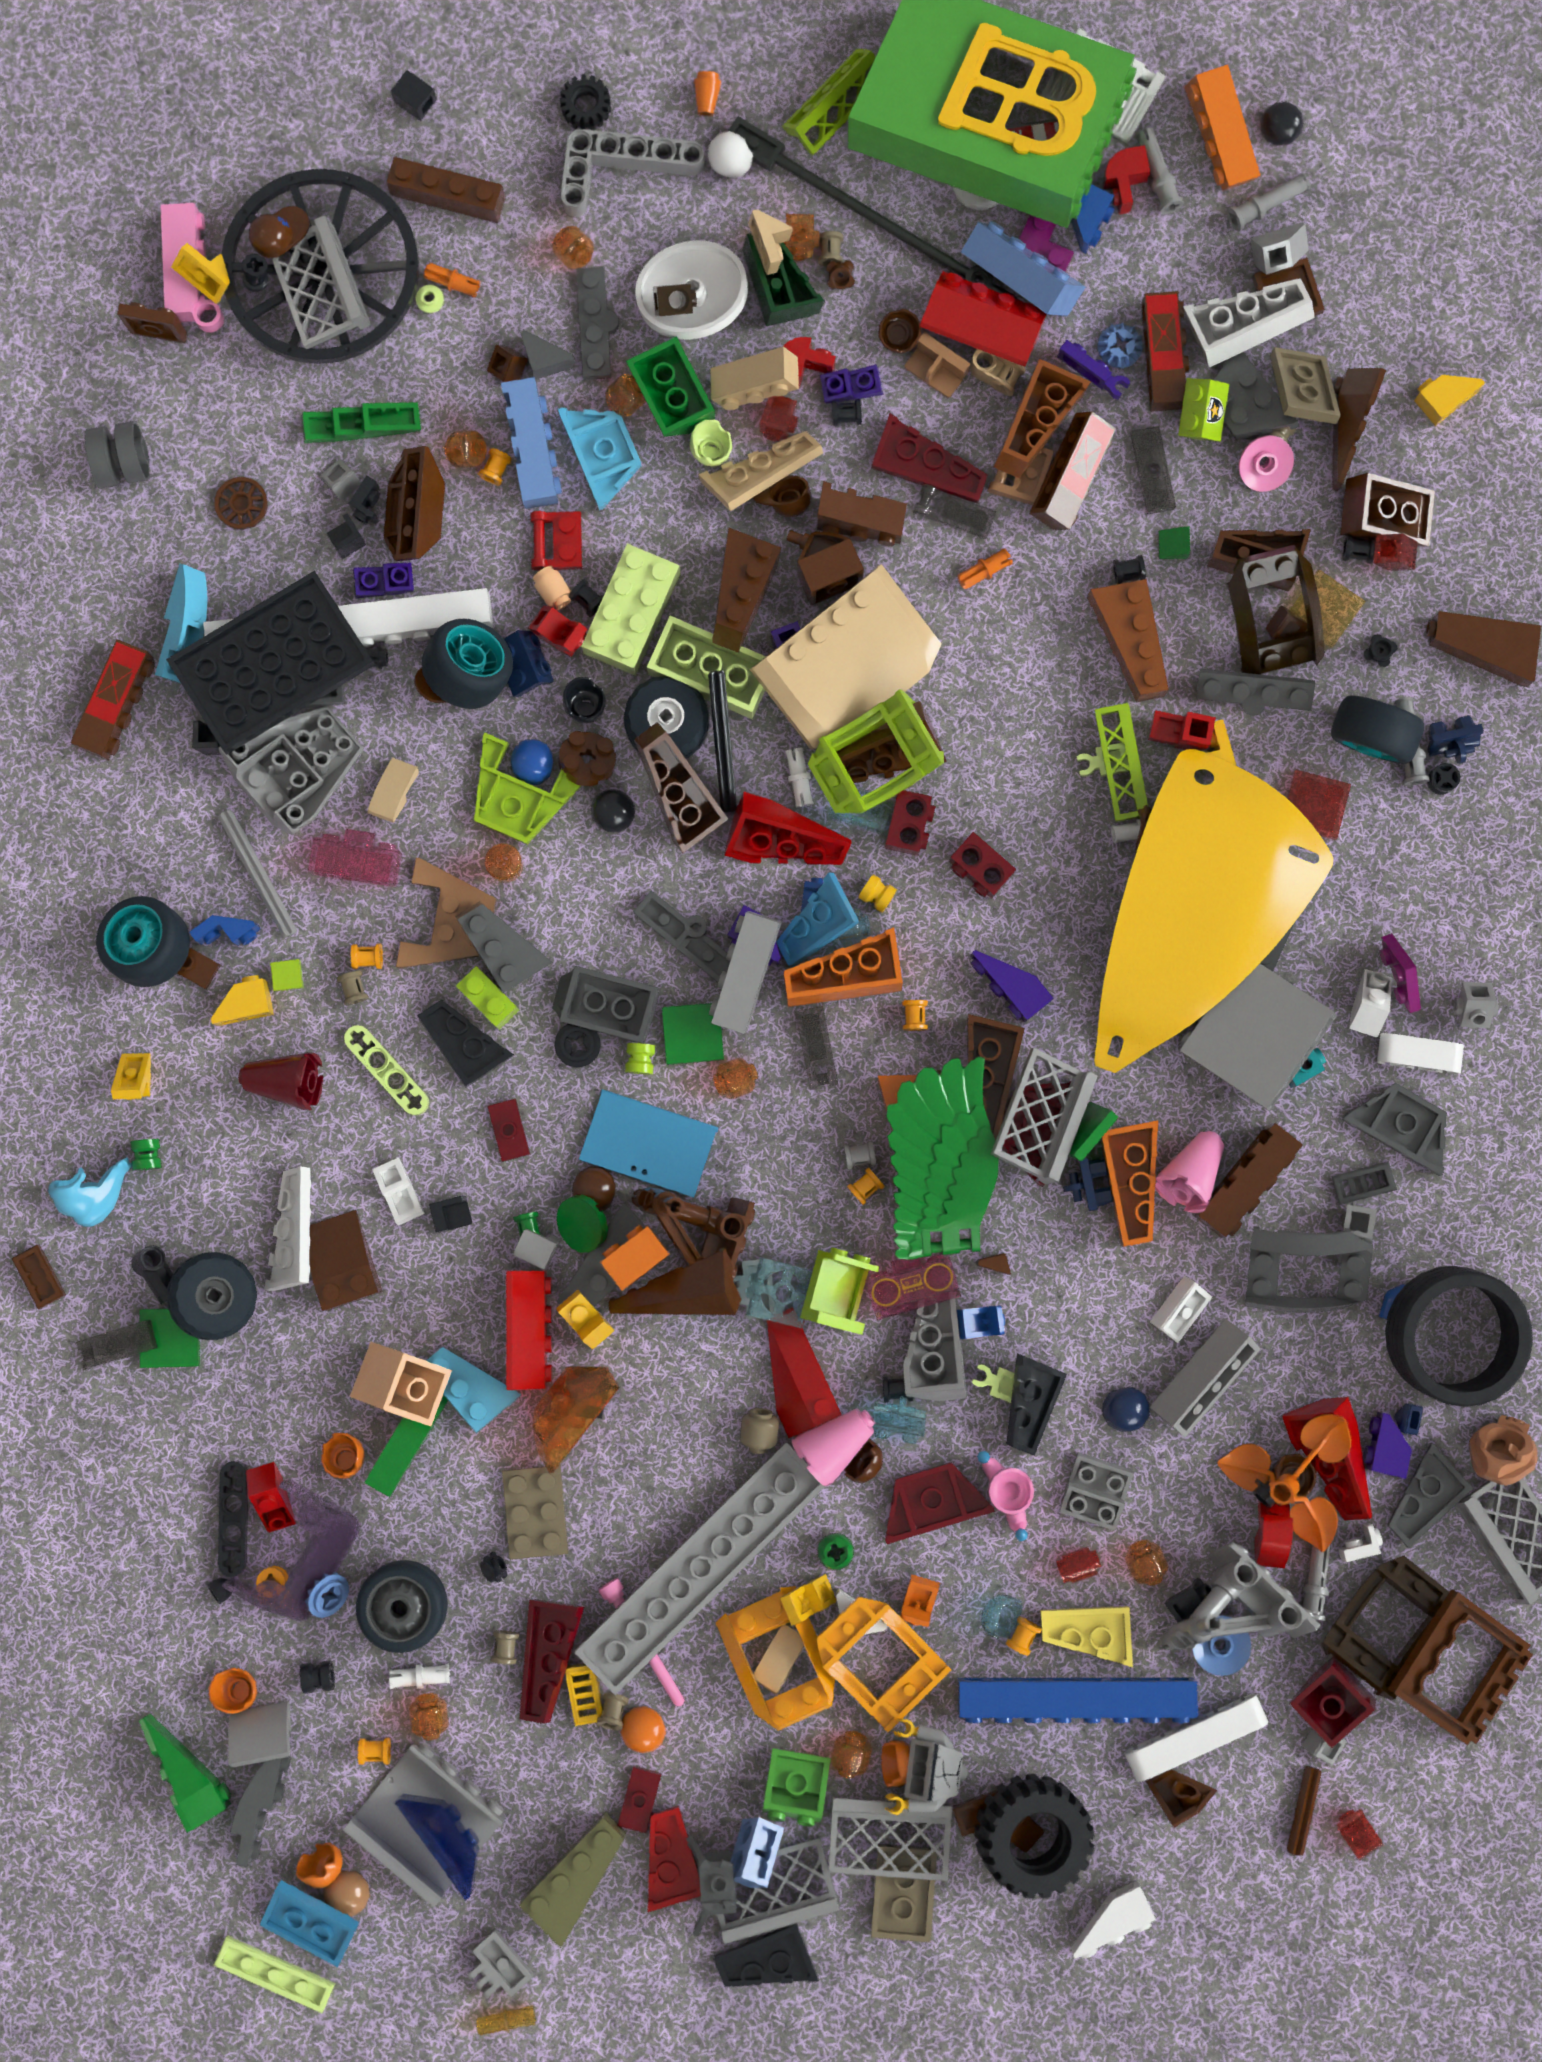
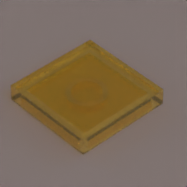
(1336, 604)

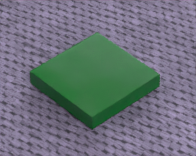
(691, 1035)
(1092, 1128)
(173, 1344)

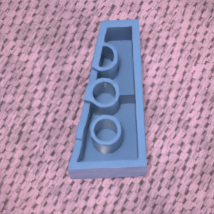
(1022, 269)
(530, 443)

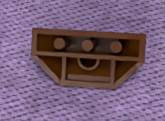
(414, 505)

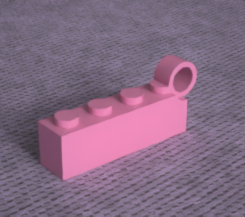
(179, 226)

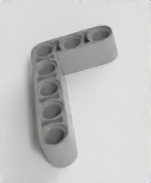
(621, 158)

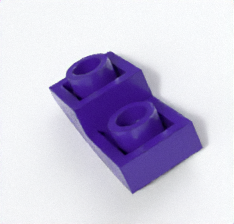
(851, 385)
(384, 580)

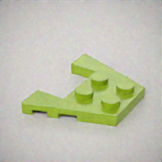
(511, 804)

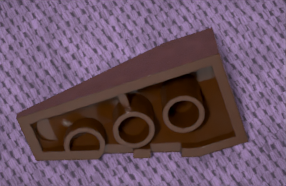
(881, 752)

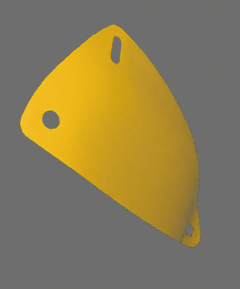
(1202, 902)

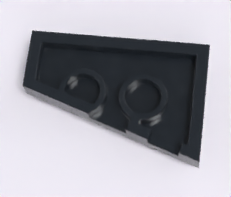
(768, 1959)

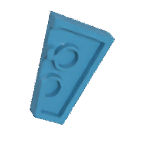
(819, 923)

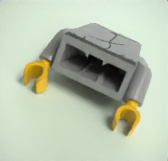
(932, 1770)

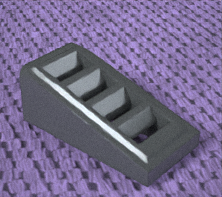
(1388, 1176)

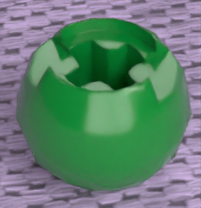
(825, 1546)

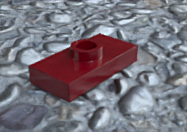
(509, 1130)
(639, 1799)

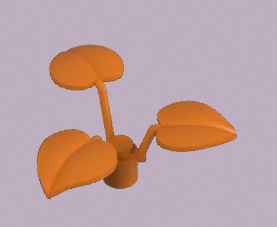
(1314, 1519)

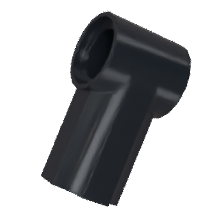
(156, 1276)

